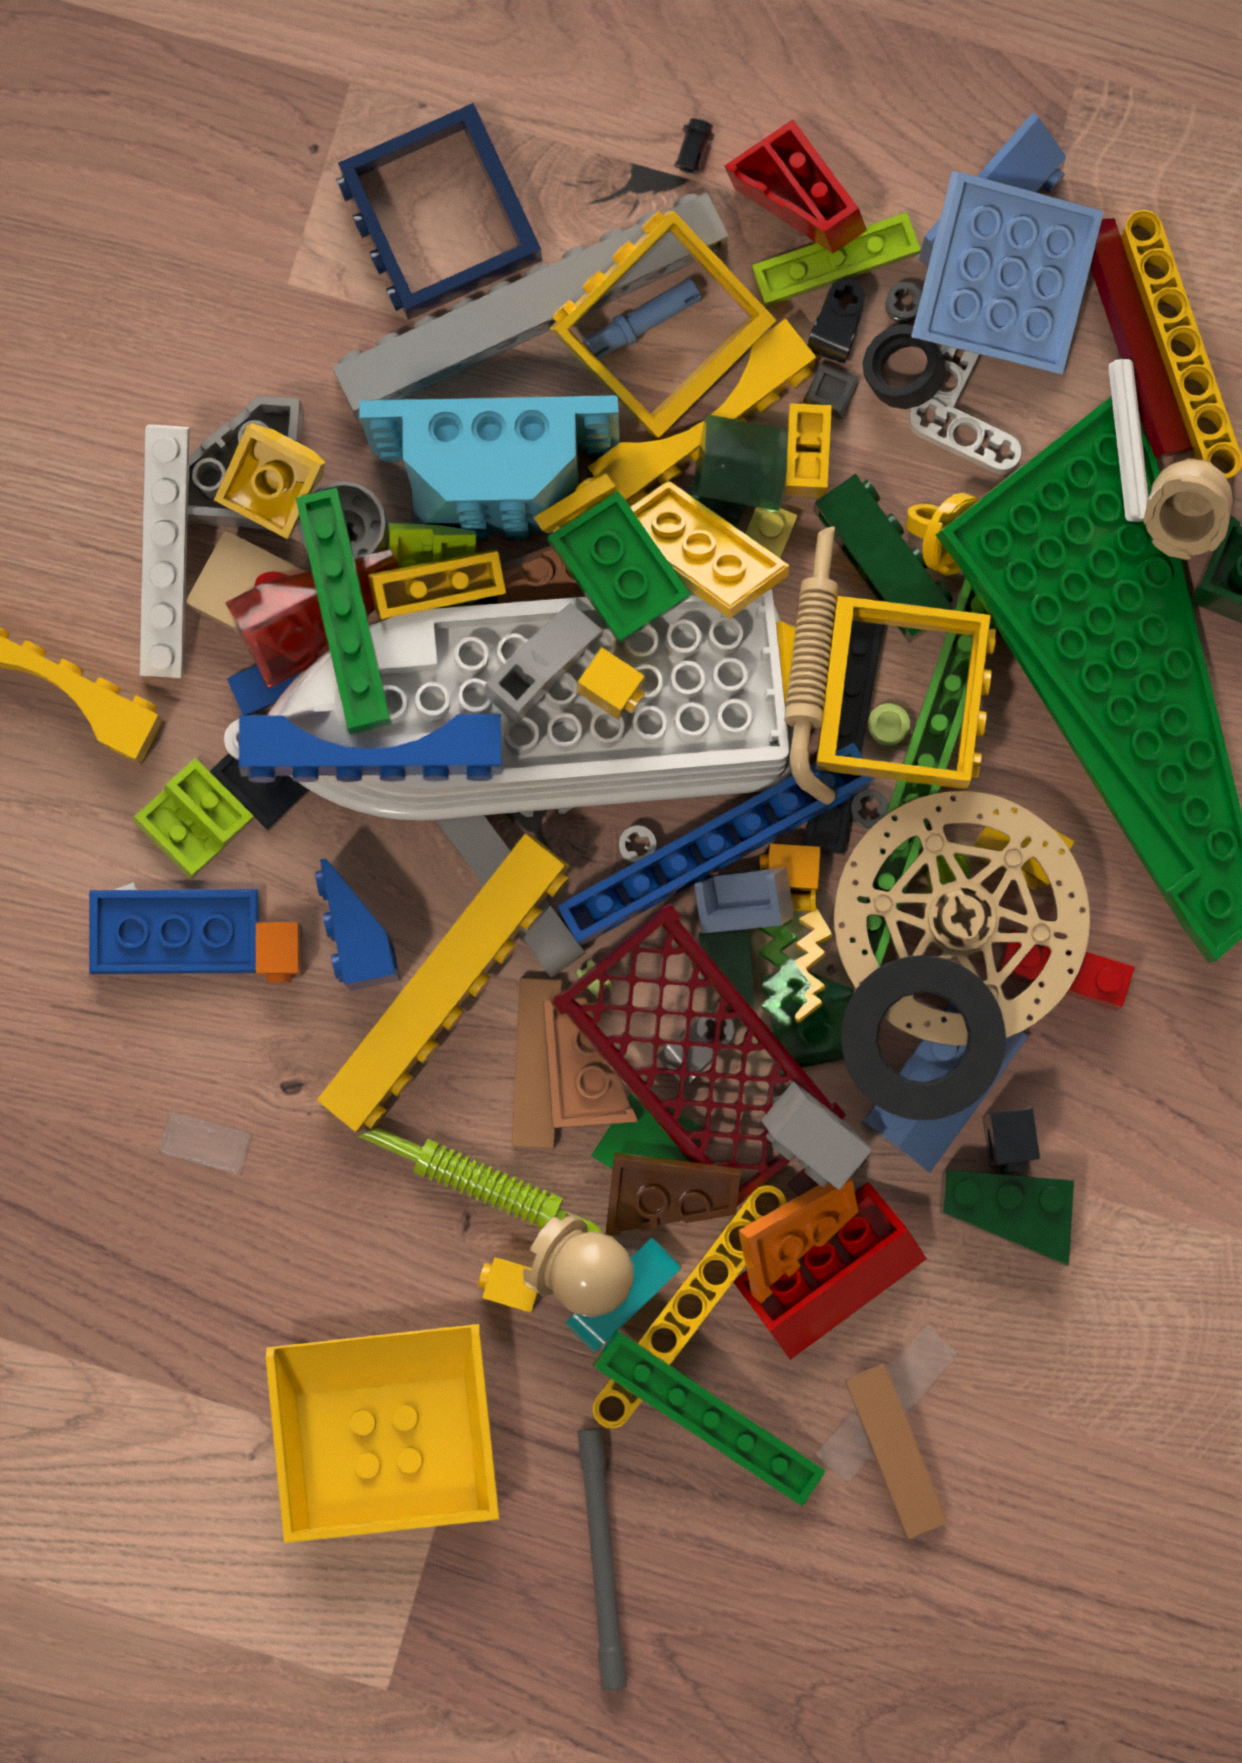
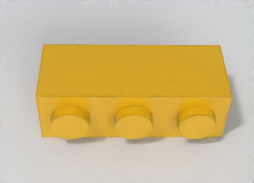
(437, 584)

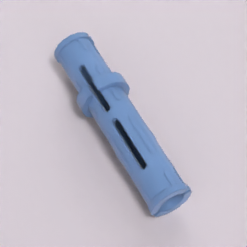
(649, 315)

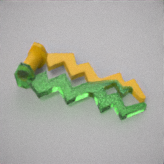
(795, 969)

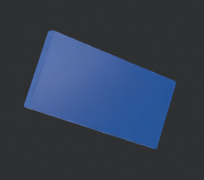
(173, 931)

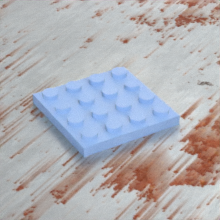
(1007, 273)

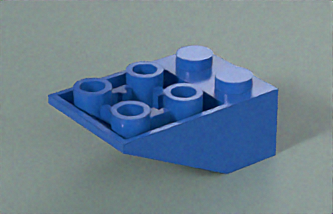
(364, 948)

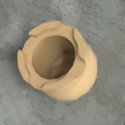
(1189, 508)
(582, 1268)

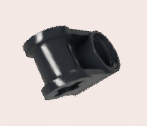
(836, 327)

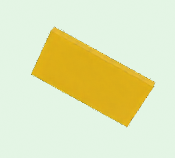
(708, 551)

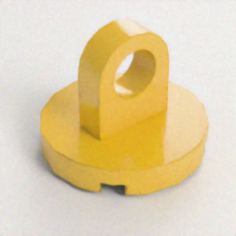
(927, 520)

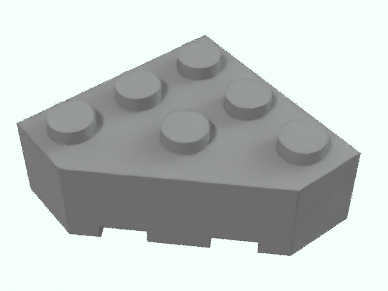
(213, 458)

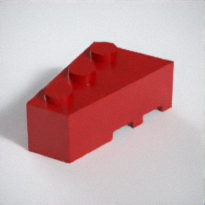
(797, 187)

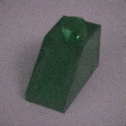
(733, 956)

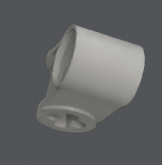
(697, 1057)

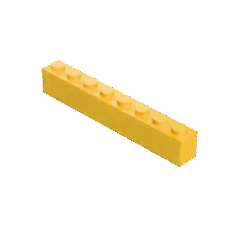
(444, 983)

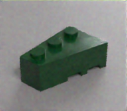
(1017, 1209)

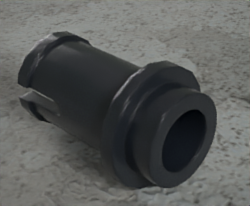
(694, 145)

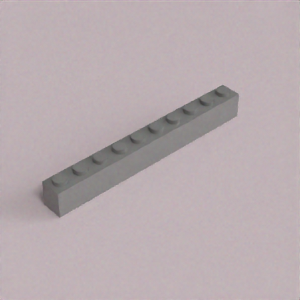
(515, 310)

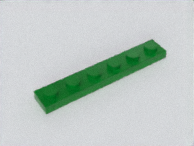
(343, 611)
(708, 1418)

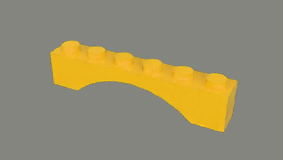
(774, 364)
(116, 721)

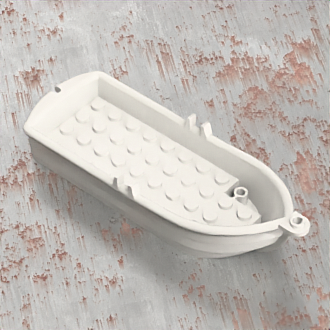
(700, 730)

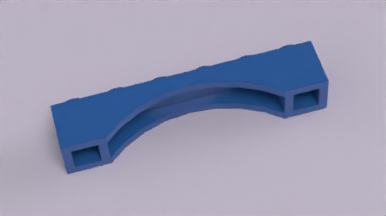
(460, 747)

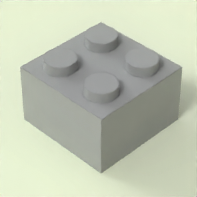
(817, 1136)

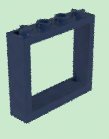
(524, 255)

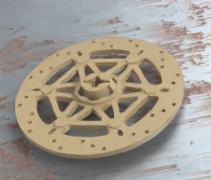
(934, 843)

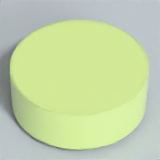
(888, 724)

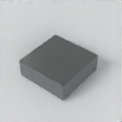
(831, 388)

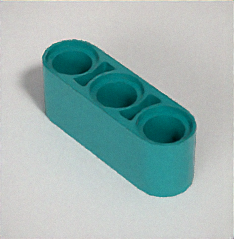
(651, 1272)

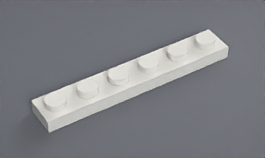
(164, 550)

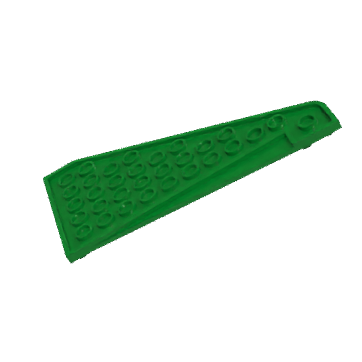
(1116, 662)

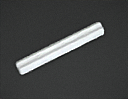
(1129, 439)

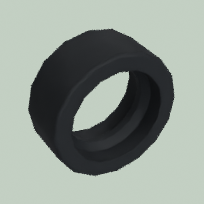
(918, 391)

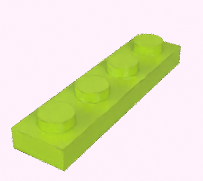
(817, 268)

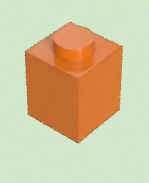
(279, 951)

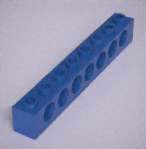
(704, 852)

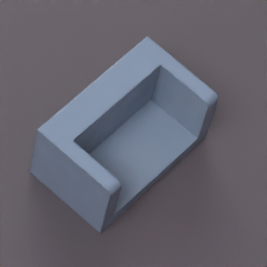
(744, 900)

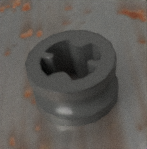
(891, 301)
(856, 806)

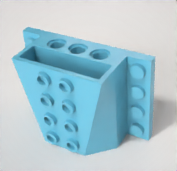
(490, 459)

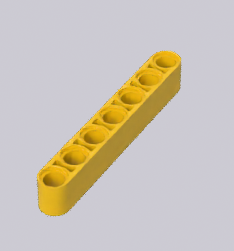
(1183, 329)
(697, 1285)

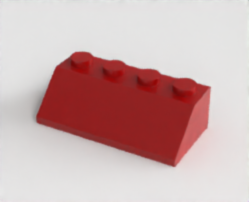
(839, 1276)

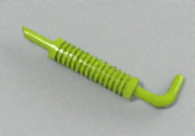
(475, 1179)

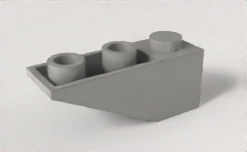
(541, 662)

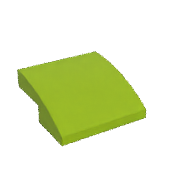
(427, 543)
(193, 818)

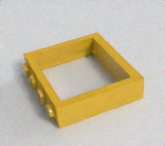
(731, 349)
(977, 684)

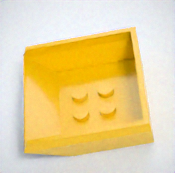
(381, 1433)

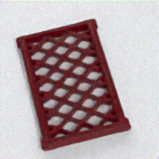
(567, 1004)

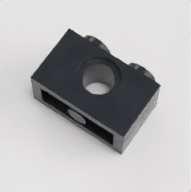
(1011, 1139)

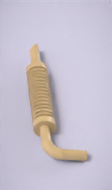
(811, 665)

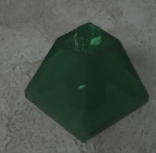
(818, 1035)

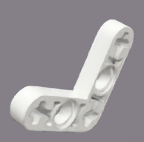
(943, 405)

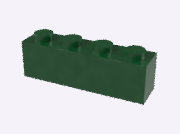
(878, 550)

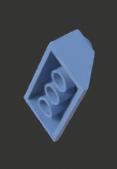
(1026, 161)
(929, 1139)

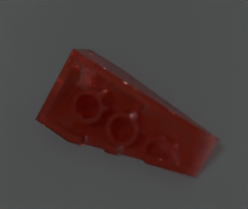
(285, 622)

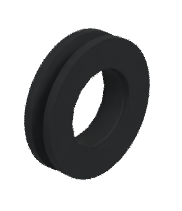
(942, 1095)

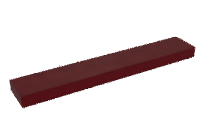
(1137, 342)

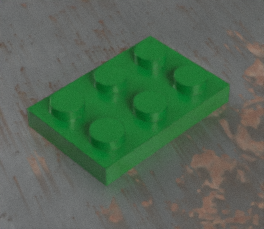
(618, 567)

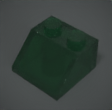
(741, 464)

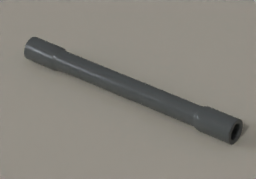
(610, 1649)

